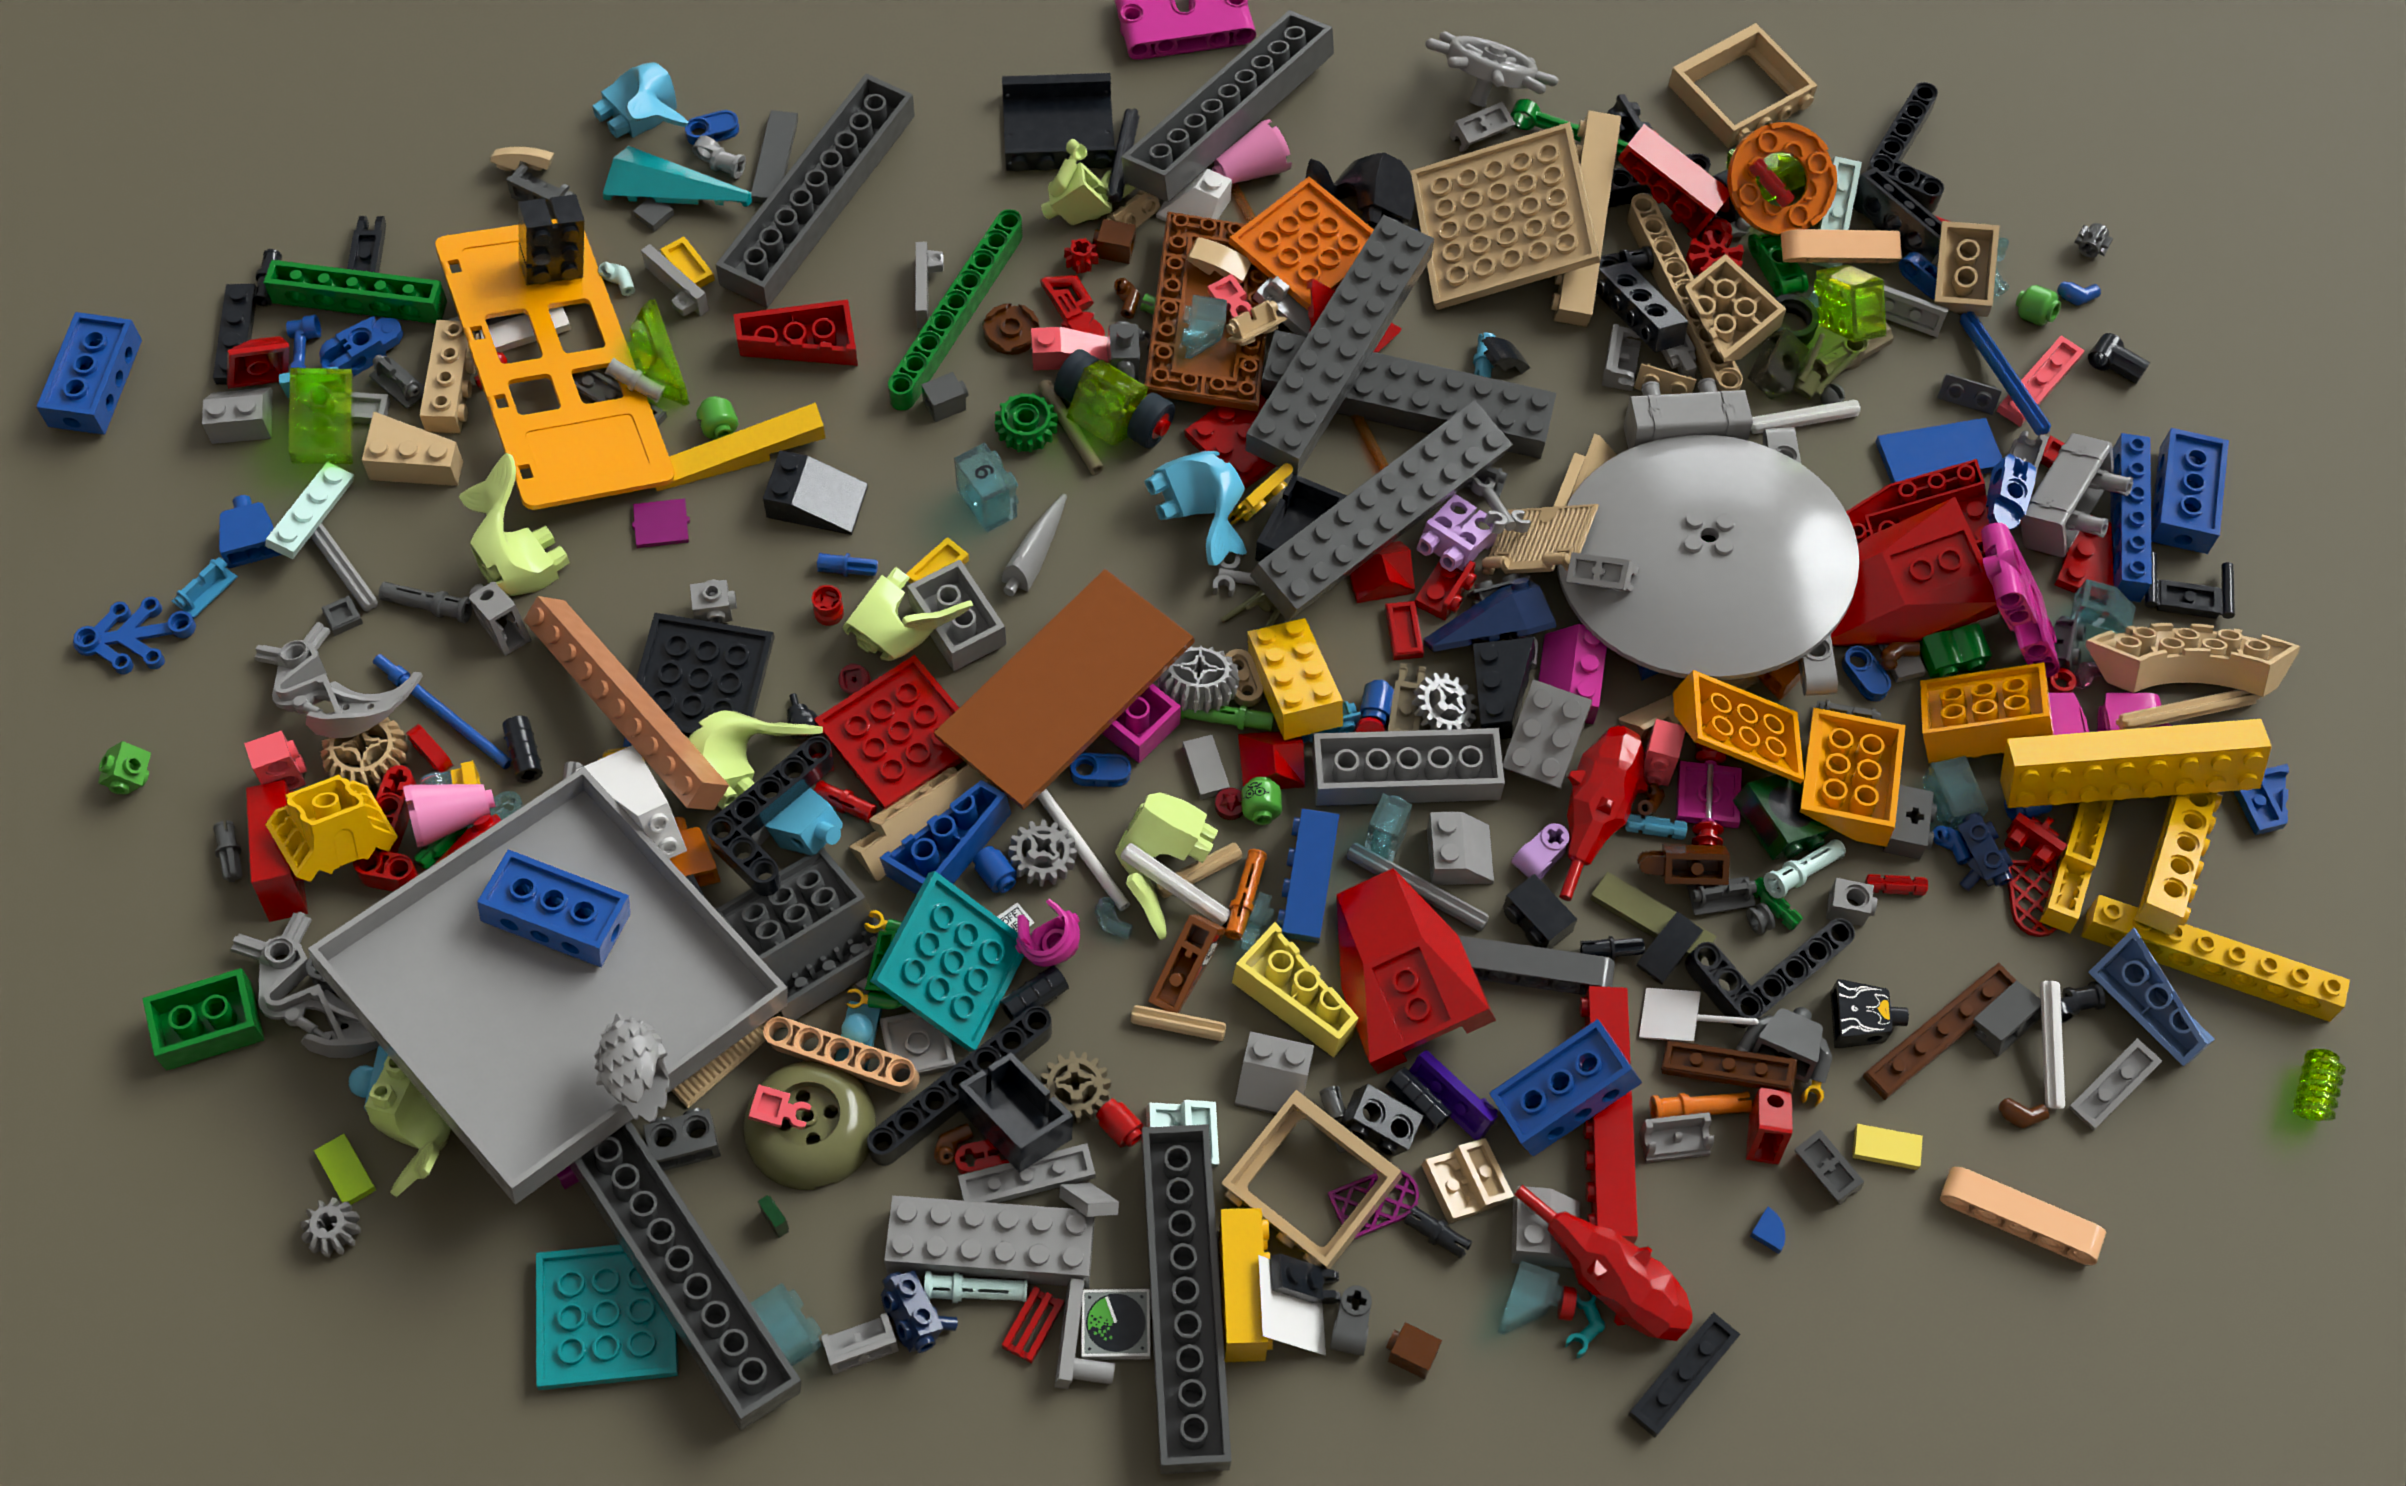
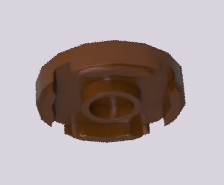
(1009, 328)

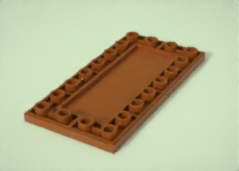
(1224, 372)
(1064, 688)

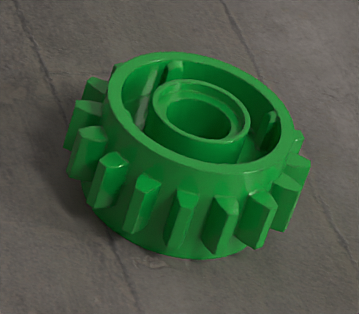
(1026, 435)

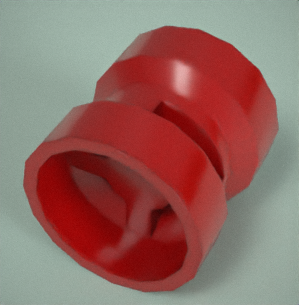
(827, 605)

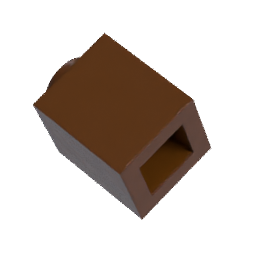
(1115, 241)
(1413, 1350)

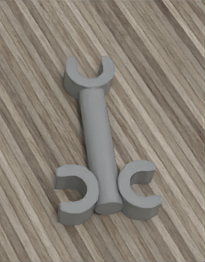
(1499, 516)
(1229, 575)

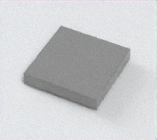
(918, 1042)

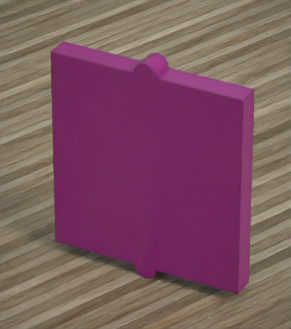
(661, 523)

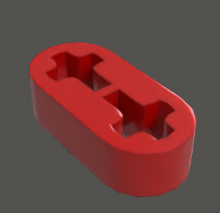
(429, 749)
(978, 1150)

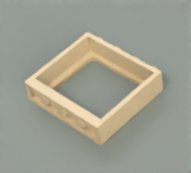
(1769, 56)
(1294, 1110)

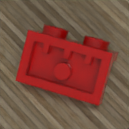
(1444, 590)

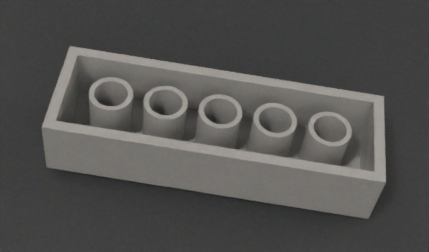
(1407, 764)
(989, 1240)

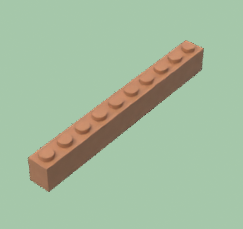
(626, 704)

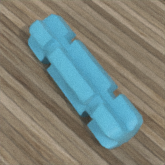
(1656, 826)

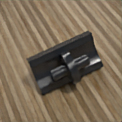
(1629, 113)

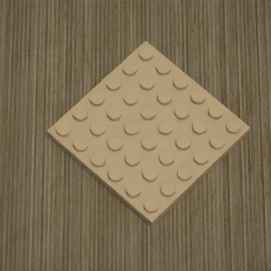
(1505, 216)

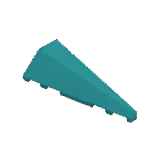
(646, 175)

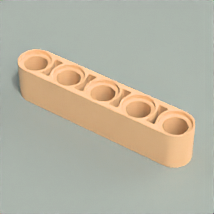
(1840, 246)
(828, 1045)
(2023, 1215)

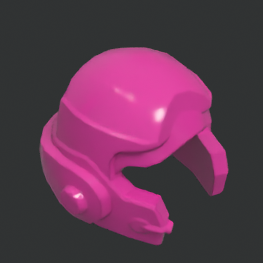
(1052, 941)

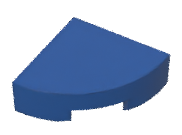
(1770, 1231)

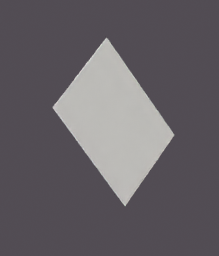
(1288, 1317)

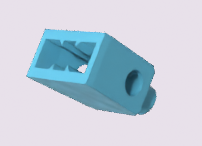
(806, 824)

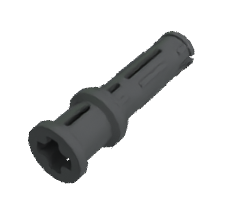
(439, 603)

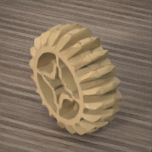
(376, 758)

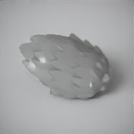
(633, 1066)

